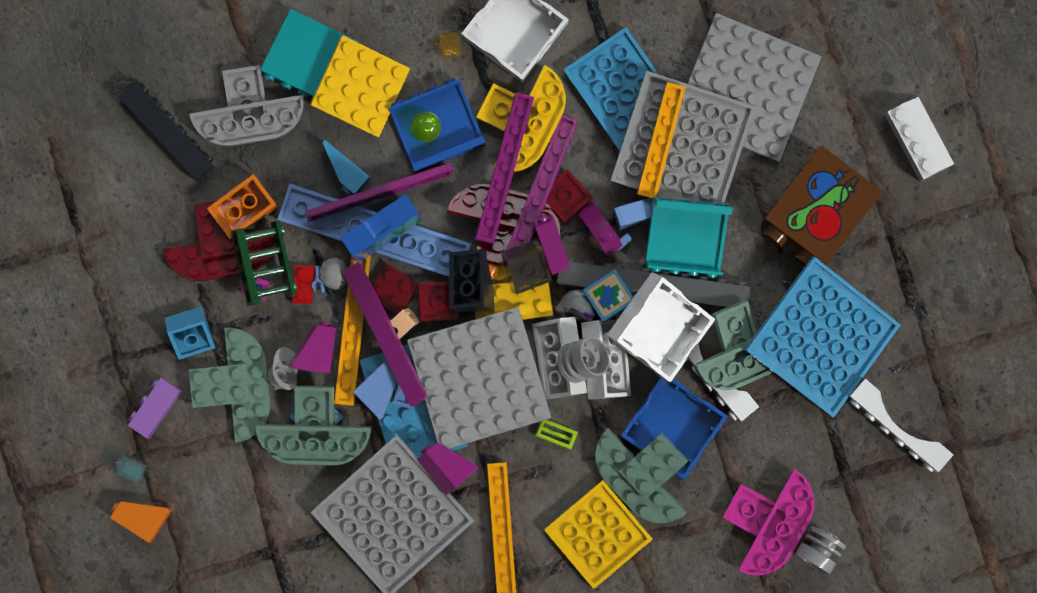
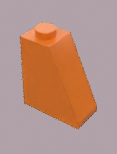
(140, 518)

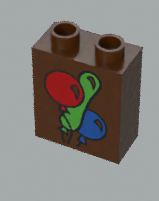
(820, 208)

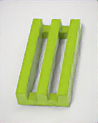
(556, 434)

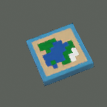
(609, 295)

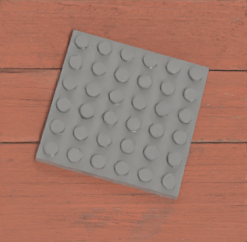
(759, 72)
(702, 147)
(479, 378)
(392, 516)

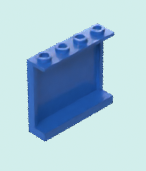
(458, 125)

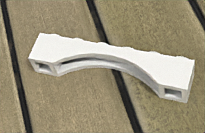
(869, 399)
(738, 401)

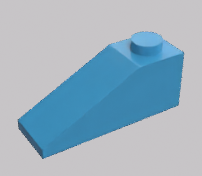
(348, 173)

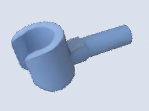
(317, 283)

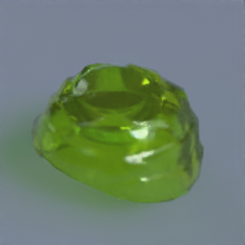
(425, 126)

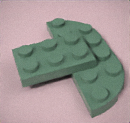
(733, 365)
(240, 383)
(314, 436)
(641, 477)

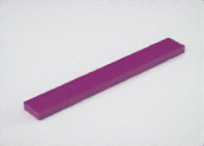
(504, 168)
(543, 181)
(378, 192)
(385, 334)

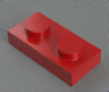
(304, 278)

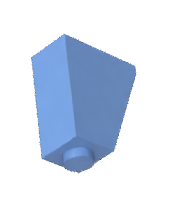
(633, 213)
(378, 389)

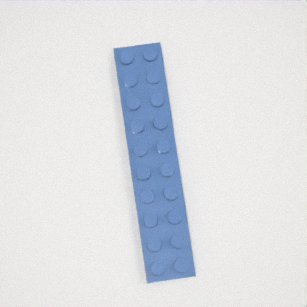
(416, 246)

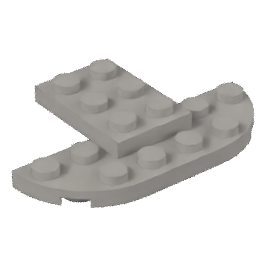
(248, 113)

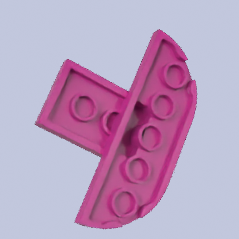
(774, 524)

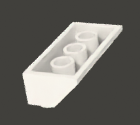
(919, 139)
(549, 339)
(616, 379)

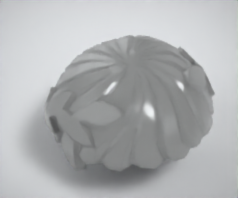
(332, 273)

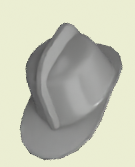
(279, 374)

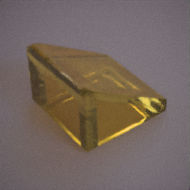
(450, 45)

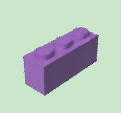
(154, 407)

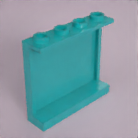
(300, 53)
(686, 236)

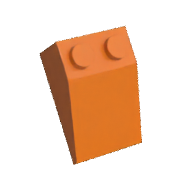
(242, 206)

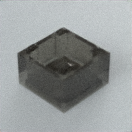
(526, 266)

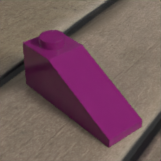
(600, 229)

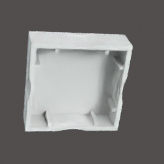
(515, 33)
(660, 327)

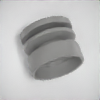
(583, 359)
(821, 549)

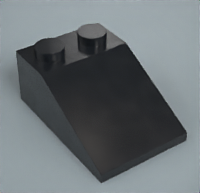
(470, 282)

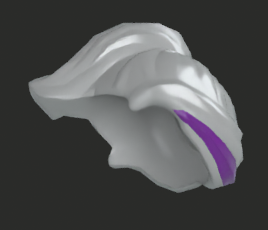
(577, 304)

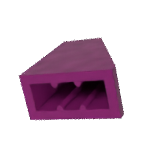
(552, 244)
(316, 350)
(446, 466)

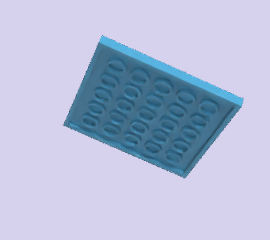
(822, 336)

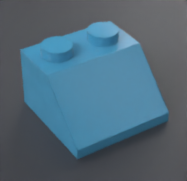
(189, 333)

